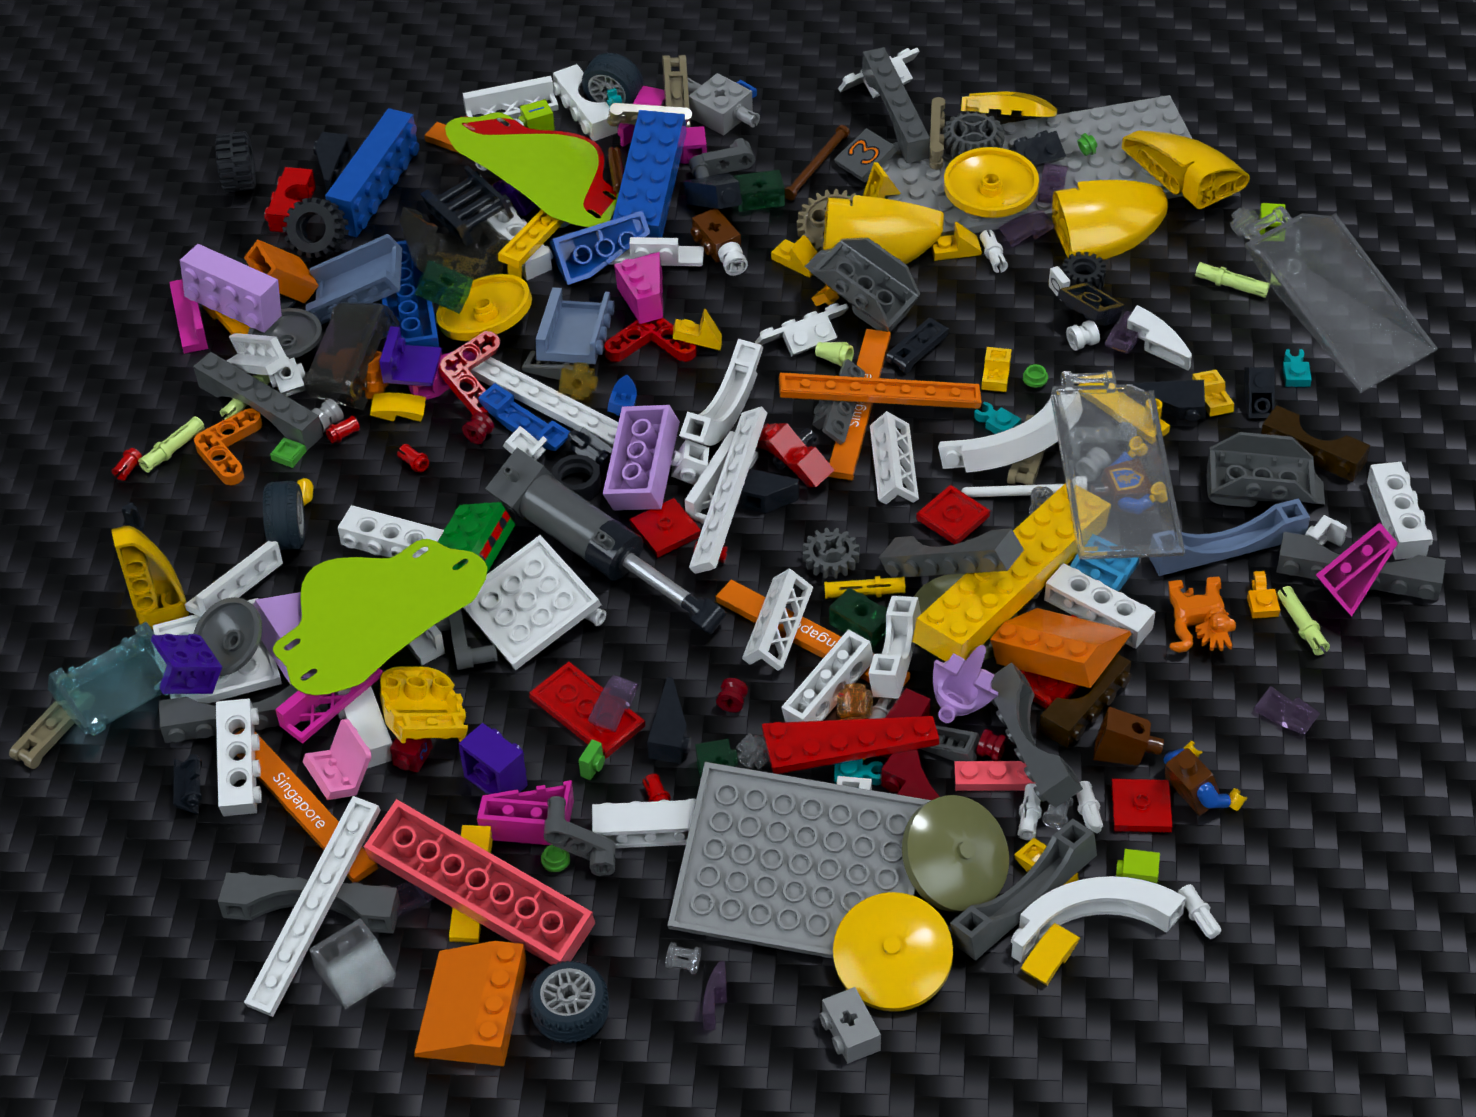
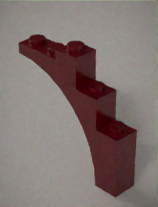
(903, 769)

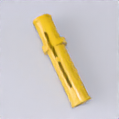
(896, 585)

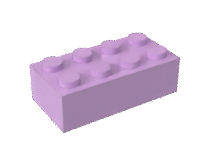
(231, 288)
(641, 457)

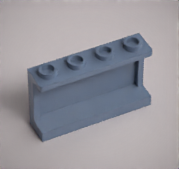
(357, 276)
(573, 329)

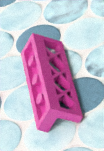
(188, 320)
(302, 708)

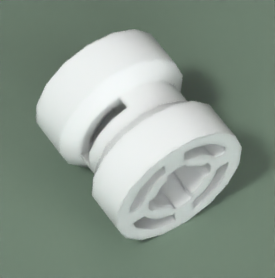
(732, 258)
(1082, 335)

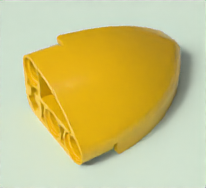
(1186, 166)
(1107, 216)
(895, 225)
(149, 578)

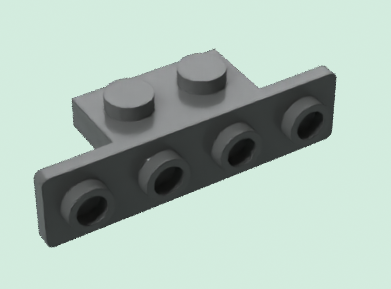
(837, 415)

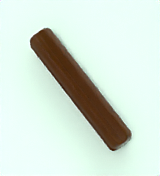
(616, 167)

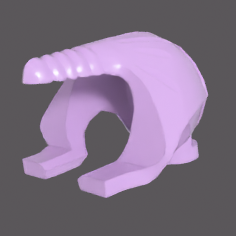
(962, 685)

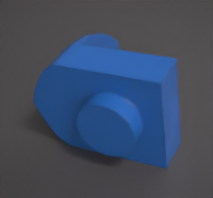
(622, 395)

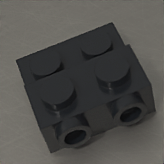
(1092, 303)

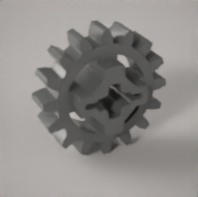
(831, 553)

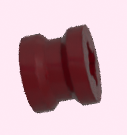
(478, 428)
(732, 695)
(992, 745)

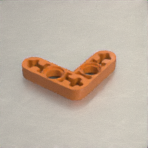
(249, 422)

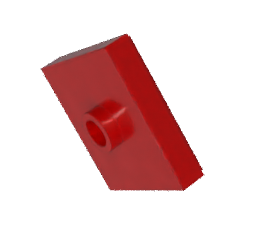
(953, 515)
(665, 528)
(1141, 805)

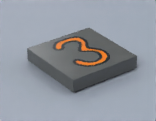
(863, 152)

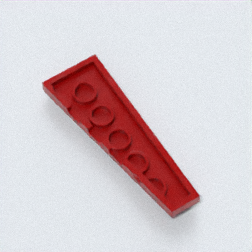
(822, 743)

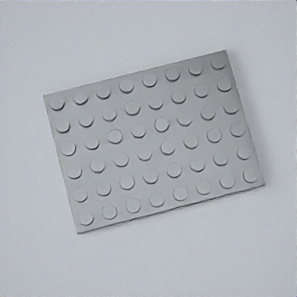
(786, 857)

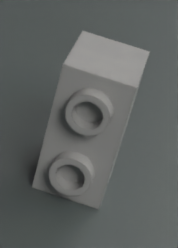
(850, 1025)

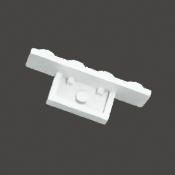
(899, 63)
(670, 252)
(806, 333)

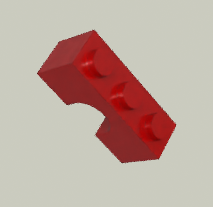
(291, 187)

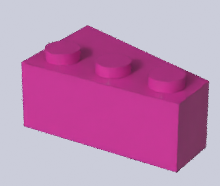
(641, 286)
(1357, 568)
(522, 815)

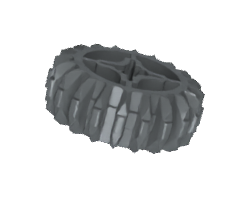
(971, 132)

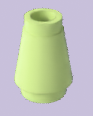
(834, 351)

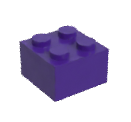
(492, 761)

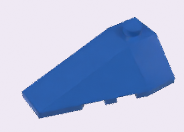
(591, 249)

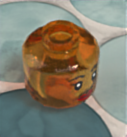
(854, 702)

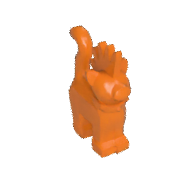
(1203, 610)

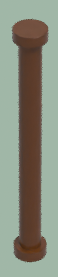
(841, 133)

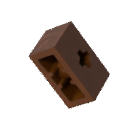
(713, 231)

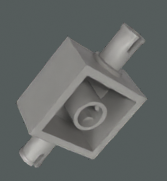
(721, 104)

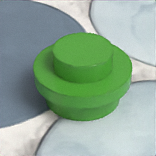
(1087, 144)
(1035, 376)
(555, 859)

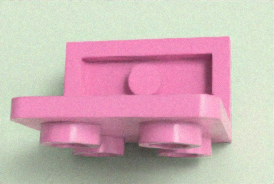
(343, 766)

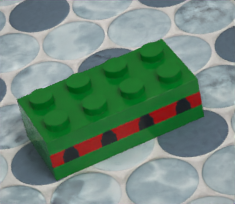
(478, 529)

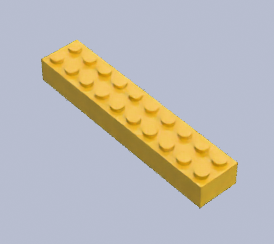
(985, 600)

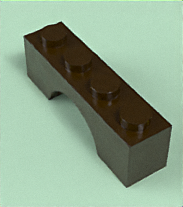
(1340, 456)
(1067, 718)

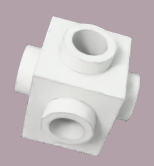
(291, 384)
(689, 461)

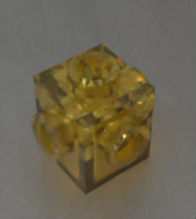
(570, 384)

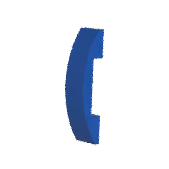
(511, 415)

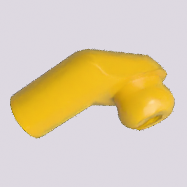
(307, 490)

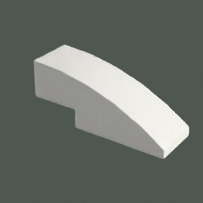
(1159, 338)

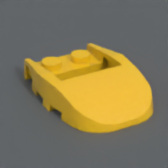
(1008, 101)
(421, 704)

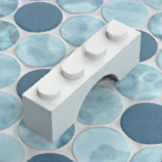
(589, 114)
(891, 667)

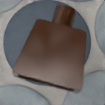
(1125, 738)

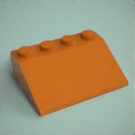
(1058, 646)
(473, 1003)

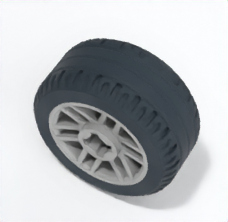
(611, 72)
(284, 514)
(569, 1002)

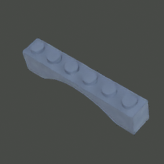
(1255, 535)

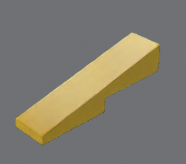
(463, 927)

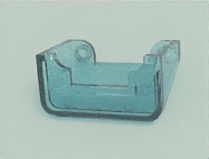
(110, 683)

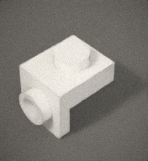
(526, 443)
(1328, 530)

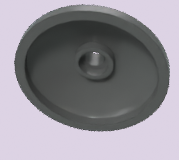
(295, 330)
(231, 632)

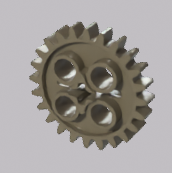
(815, 211)

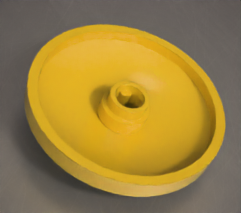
(991, 182)
(492, 306)
(893, 951)

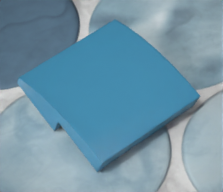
(1110, 571)

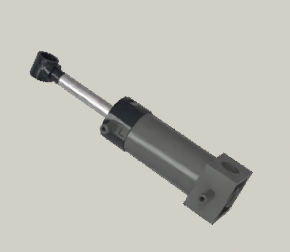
(603, 542)

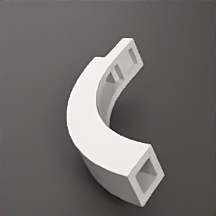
(730, 399)
(1002, 447)
(1096, 897)

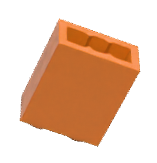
(286, 267)

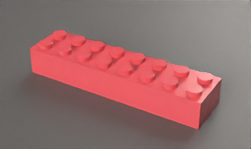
(479, 884)

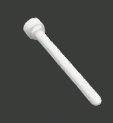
(1017, 490)

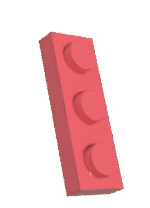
(990, 776)

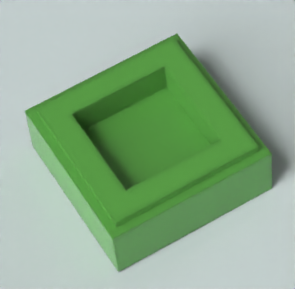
(288, 452)

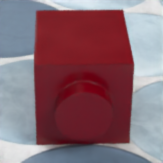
(410, 754)

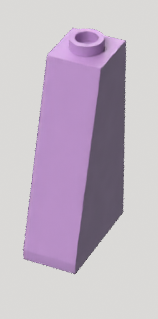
(279, 617)

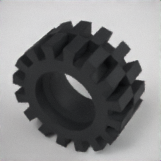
(1085, 264)

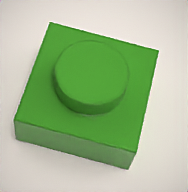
(591, 760)

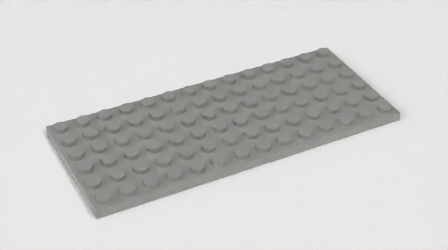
(1106, 124)

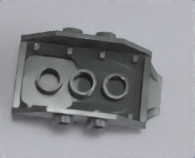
(868, 279)
(1261, 469)

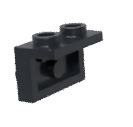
(1040, 149)

